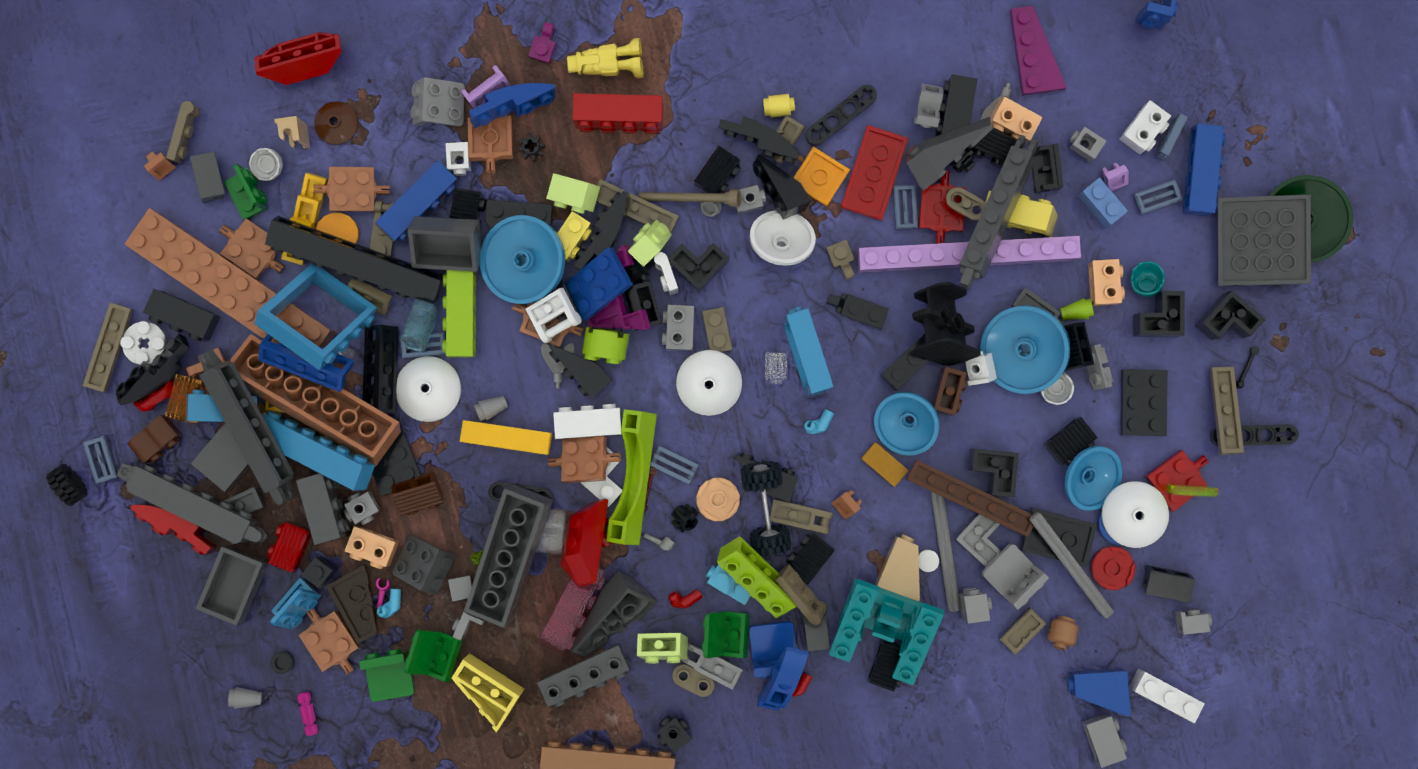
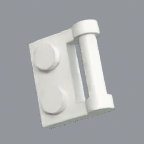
(667, 280)
(550, 308)

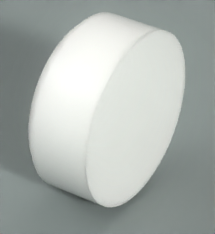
(928, 560)

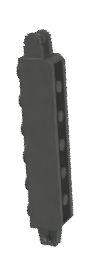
(997, 212)
(248, 427)
(191, 505)

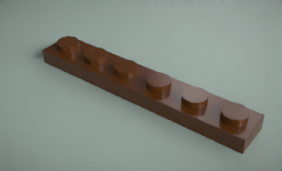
(971, 498)

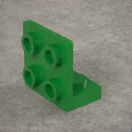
(245, 193)

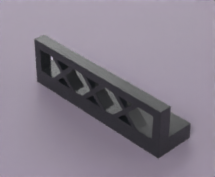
(382, 369)

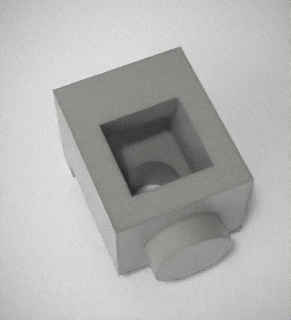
(1093, 141)
(756, 204)
(1192, 622)

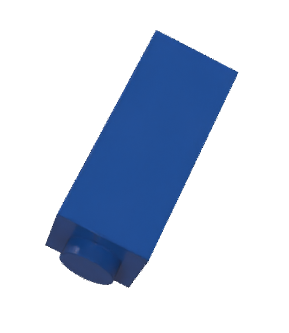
(1103, 688)

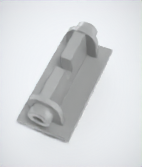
(1099, 376)

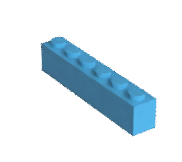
(319, 452)

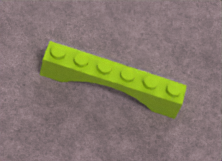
(638, 437)

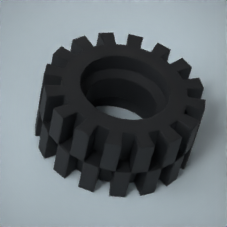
(66, 484)

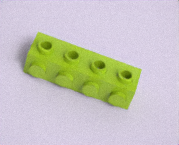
(460, 314)
(754, 576)

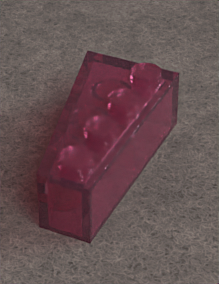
(569, 614)

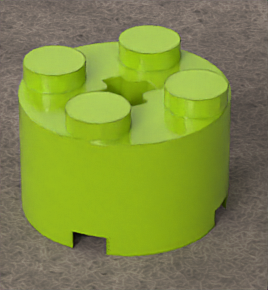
(605, 344)

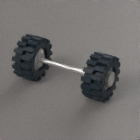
(771, 538)

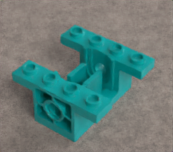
(889, 618)

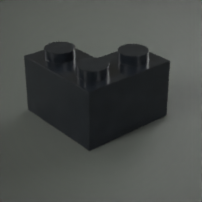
(700, 270)
(1232, 313)
(1167, 319)
(1001, 467)

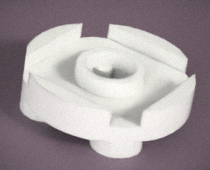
(132, 340)

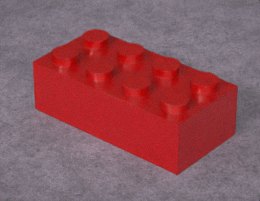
(618, 112)

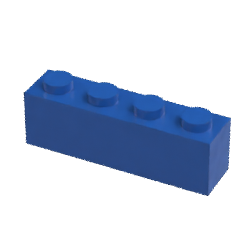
(1203, 169)
(416, 201)

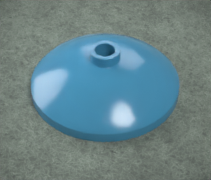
(904, 435)
(1092, 477)

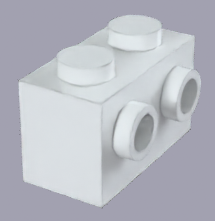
(1145, 127)

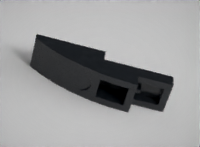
(769, 140)
(610, 224)
(149, 378)

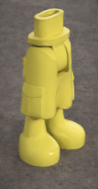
(605, 60)

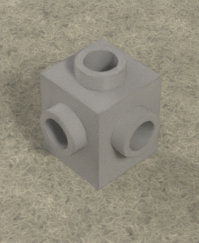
(369, 505)

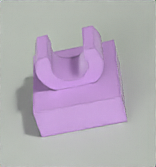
(1117, 177)

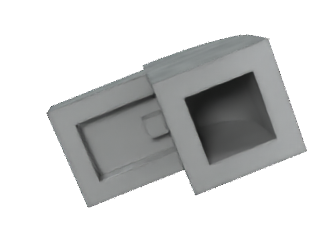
(928, 106)

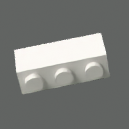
(587, 422)
(1166, 695)

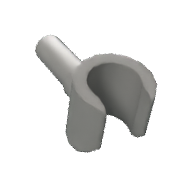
(667, 544)

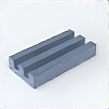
(1171, 136)
(1140, 203)
(906, 225)
(427, 353)
(657, 456)
(109, 458)

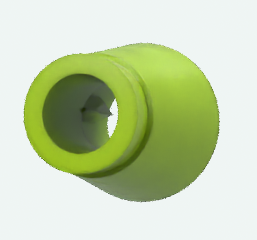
(1077, 310)

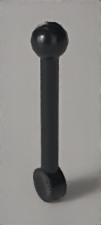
(1253, 351)

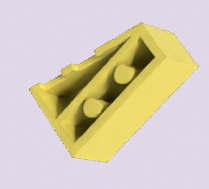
(1033, 216)
(488, 689)

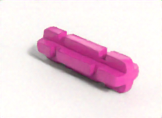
(307, 713)

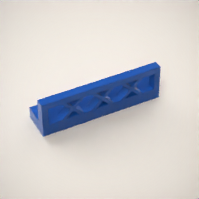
(287, 360)

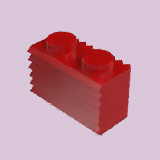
(289, 546)

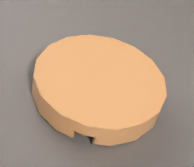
(718, 499)

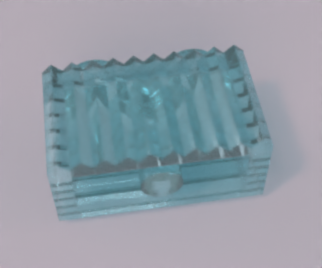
(419, 325)

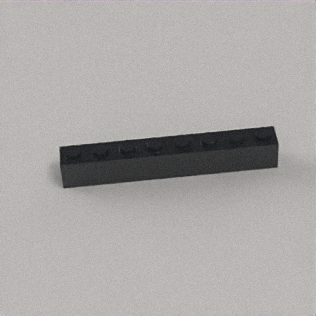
(353, 259)

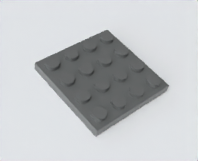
(1264, 240)

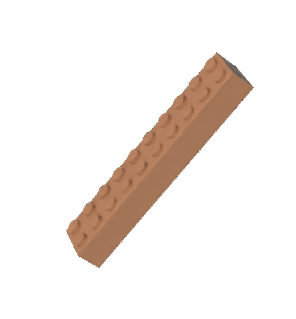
(216, 277)

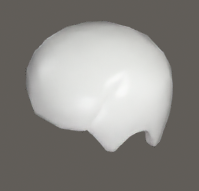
(265, 164)
(1060, 391)

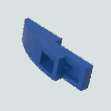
(516, 98)
(784, 679)

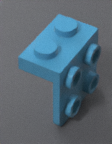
(295, 605)

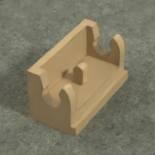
(295, 129)

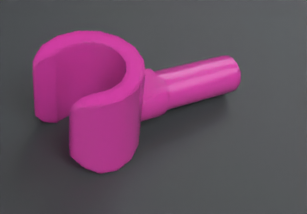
(382, 591)

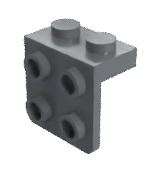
(423, 565)

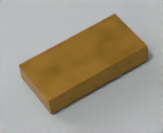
(884, 464)

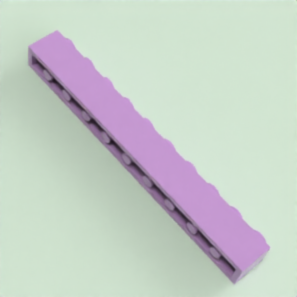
(950, 254)

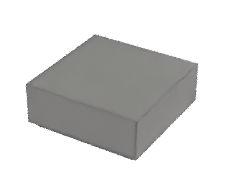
(460, 587)

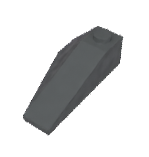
(933, 155)
(616, 607)

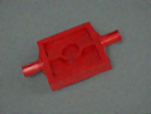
(936, 213)
(1177, 470)

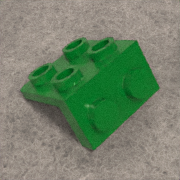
(725, 634)
(433, 654)
(387, 675)

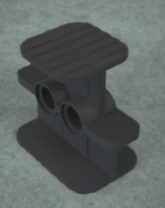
(943, 326)

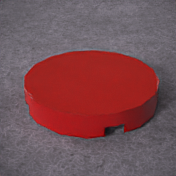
(1112, 568)

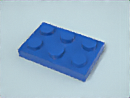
(598, 284)

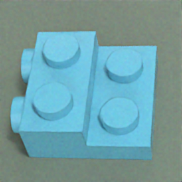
(725, 583)

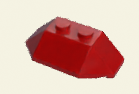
(299, 58)
(584, 542)

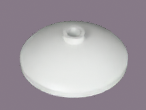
(792, 233)
(714, 367)
(443, 389)
(1120, 511)

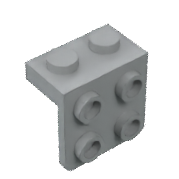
(437, 102)
(1014, 576)

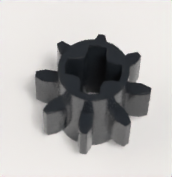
(537, 150)
(965, 162)
(684, 517)

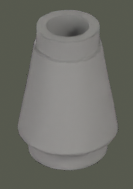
(490, 407)
(244, 697)

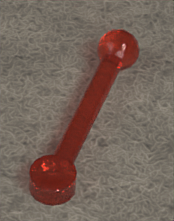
(652, 472)

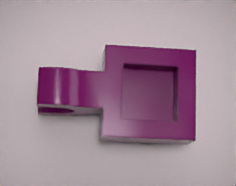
(542, 47)

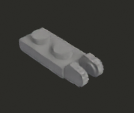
(714, 668)

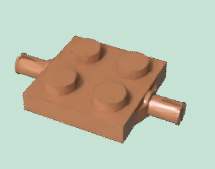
(491, 142)
(351, 189)
(248, 249)
(528, 328)
(584, 459)
(329, 641)

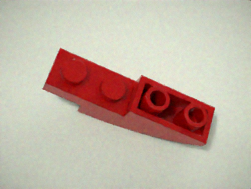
(166, 523)

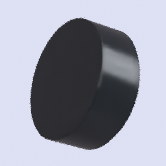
(282, 662)

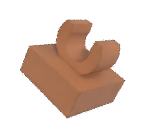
(158, 165)
(846, 505)

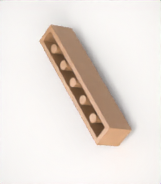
(597, 757)

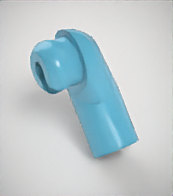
(819, 425)
(392, 605)

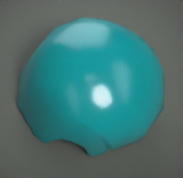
(1147, 279)

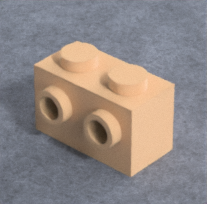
(1014, 119)
(1105, 282)
(371, 546)

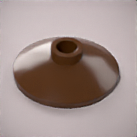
(345, 127)

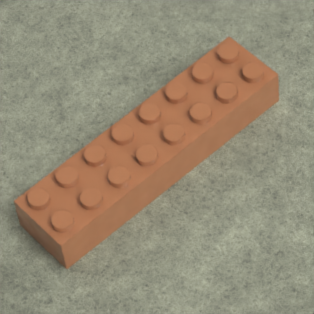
(325, 410)

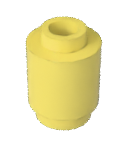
(778, 105)

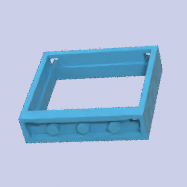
(293, 340)
(807, 352)

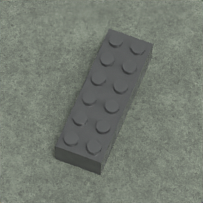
(508, 555)

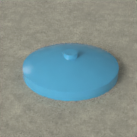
(522, 259)
(1026, 348)

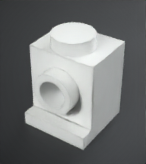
(455, 151)
(987, 369)

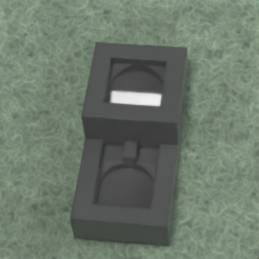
(816, 635)

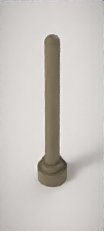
(731, 197)

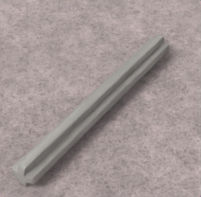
(945, 552)
(1071, 565)

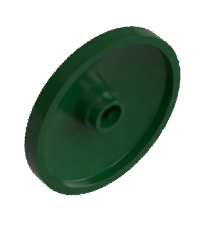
(1329, 212)

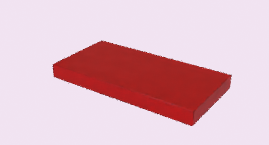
(874, 173)

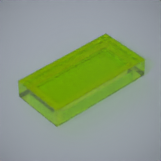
(1192, 490)

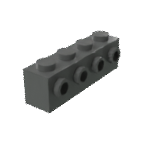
(584, 675)

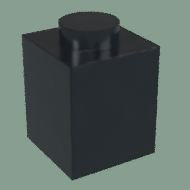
(319, 571)

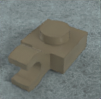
(841, 256)

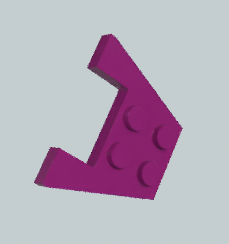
(615, 313)

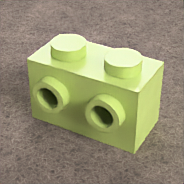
(573, 192)
(649, 241)
(662, 646)

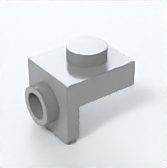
(461, 625)

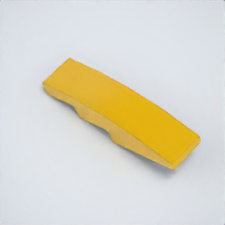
(307, 207)
(505, 437)

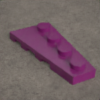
(1034, 56)

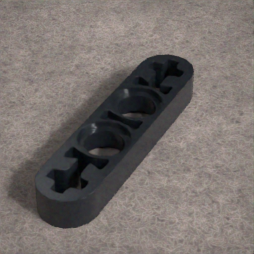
(840, 114)
(1254, 435)

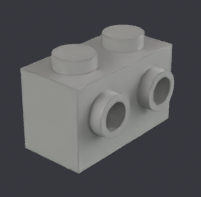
(679, 328)
(974, 605)
(1104, 740)

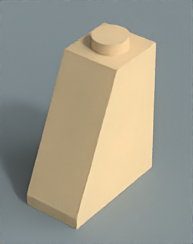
(901, 569)

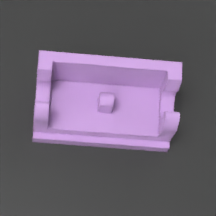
(495, 82)

